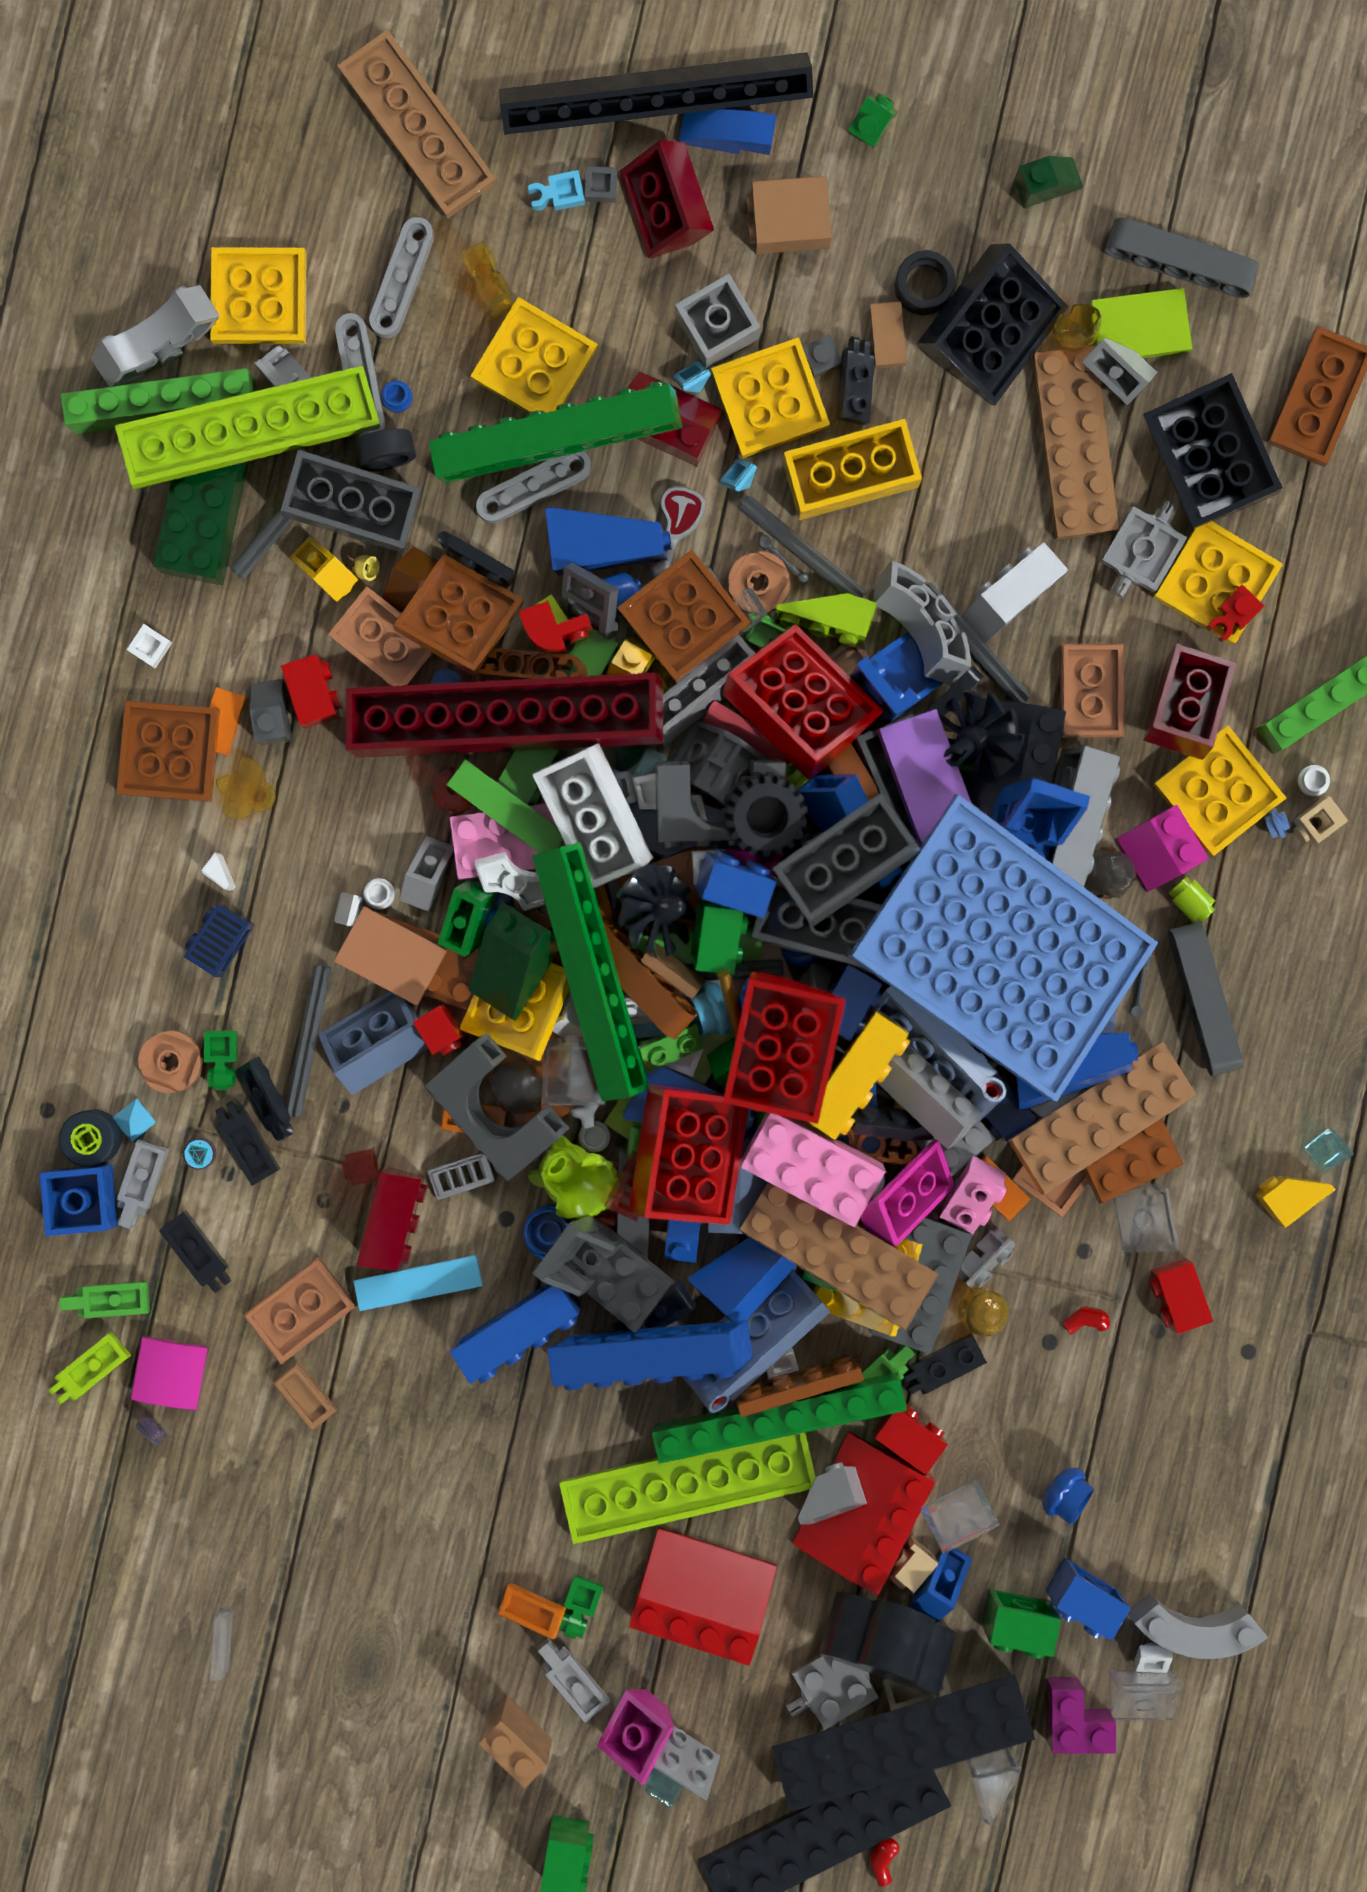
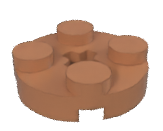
(759, 565)
(187, 1054)

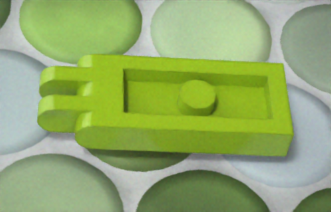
(90, 1368)

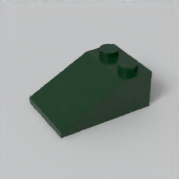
(512, 960)

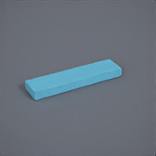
(418, 1282)

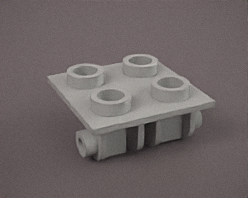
(688, 1762)

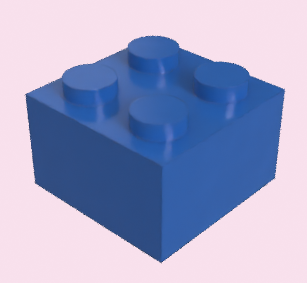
(735, 884)
(78, 1200)
(1087, 1600)

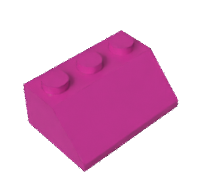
(909, 1196)

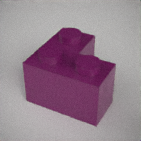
(1073, 1728)

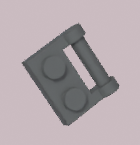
(588, 594)

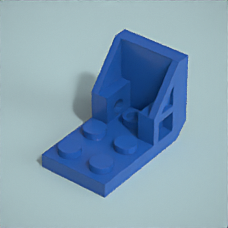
(895, 678)
(1039, 813)

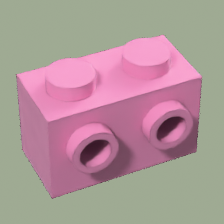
(973, 1195)

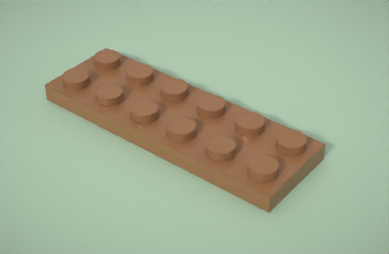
(417, 124)
(1075, 444)
(1101, 1119)
(840, 1255)

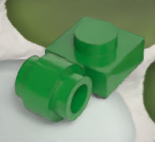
(221, 1048)
(582, 1599)

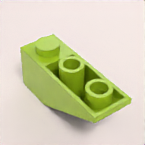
(836, 616)

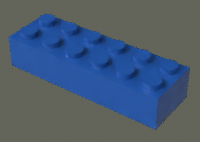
(650, 1354)

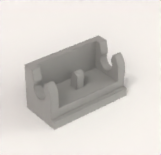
(281, 367)

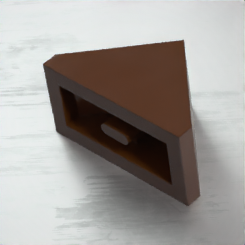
(407, 577)

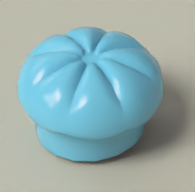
(710, 1010)

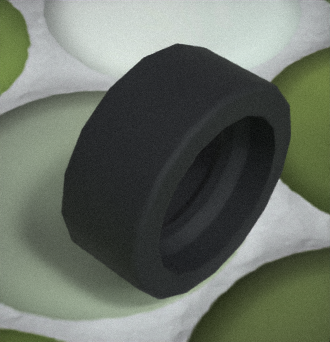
(929, 259)
(384, 449)

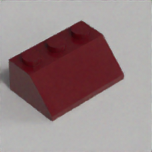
(666, 198)
(697, 421)
(392, 1220)

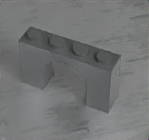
(680, 823)
(504, 1146)

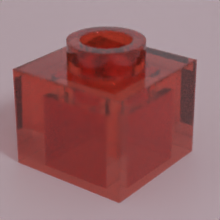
(361, 1166)

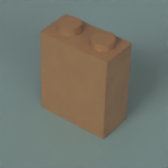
(789, 215)
(515, 1742)

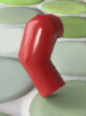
(1089, 1317)
(881, 1858)

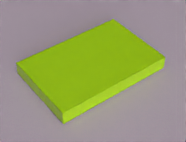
(1147, 322)

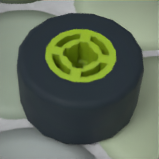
(102, 1138)

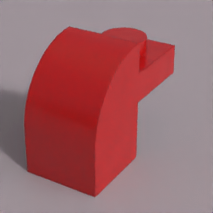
(549, 635)

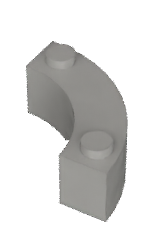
(157, 338)
(927, 619)
(1200, 1638)

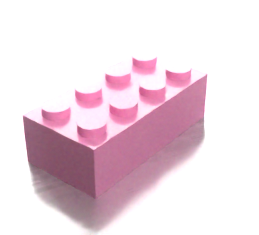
(481, 836)
(813, 1166)

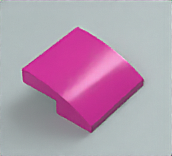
(168, 1373)

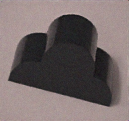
(888, 1641)

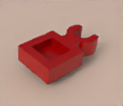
(1237, 611)

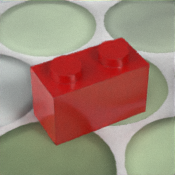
(311, 691)
(440, 1030)
(1180, 1296)
(911, 1438)

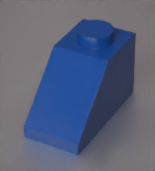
(682, 1240)
(942, 1587)

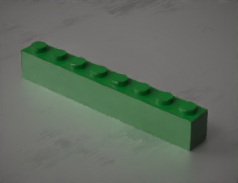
(556, 433)
(591, 972)
(729, 1430)

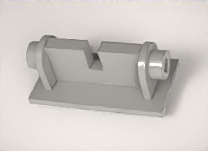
(994, 1251)

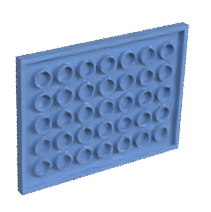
(1004, 948)

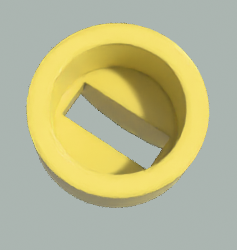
(372, 567)

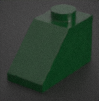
(1046, 179)

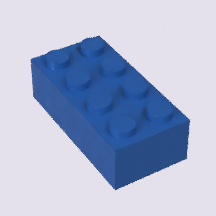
(513, 1331)

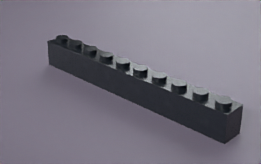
(656, 93)

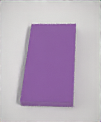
(920, 770)

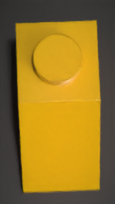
(324, 568)
(631, 657)
(1290, 1197)

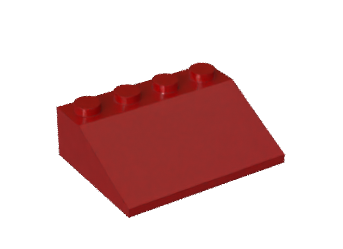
(801, 701)
(784, 1048)
(688, 1156)
(869, 1538)
(703, 1596)

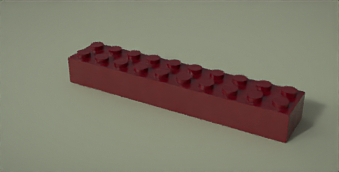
(505, 715)

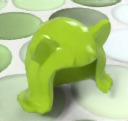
(574, 1179)

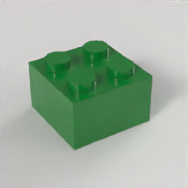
(717, 937)
(1021, 1624)
(567, 1856)

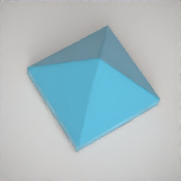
(692, 377)
(739, 475)
(134, 1119)

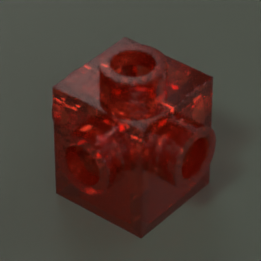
(453, 803)

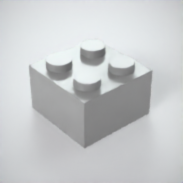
(717, 321)

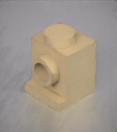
(1329, 819)
(913, 1566)

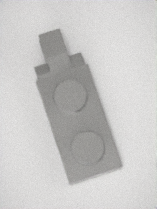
(140, 1181)
(572, 1680)

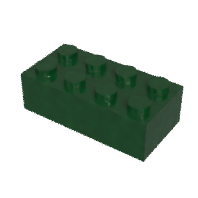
(200, 524)

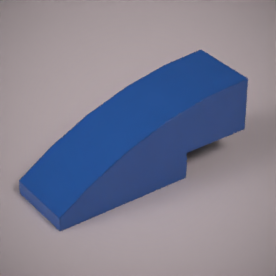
(729, 130)

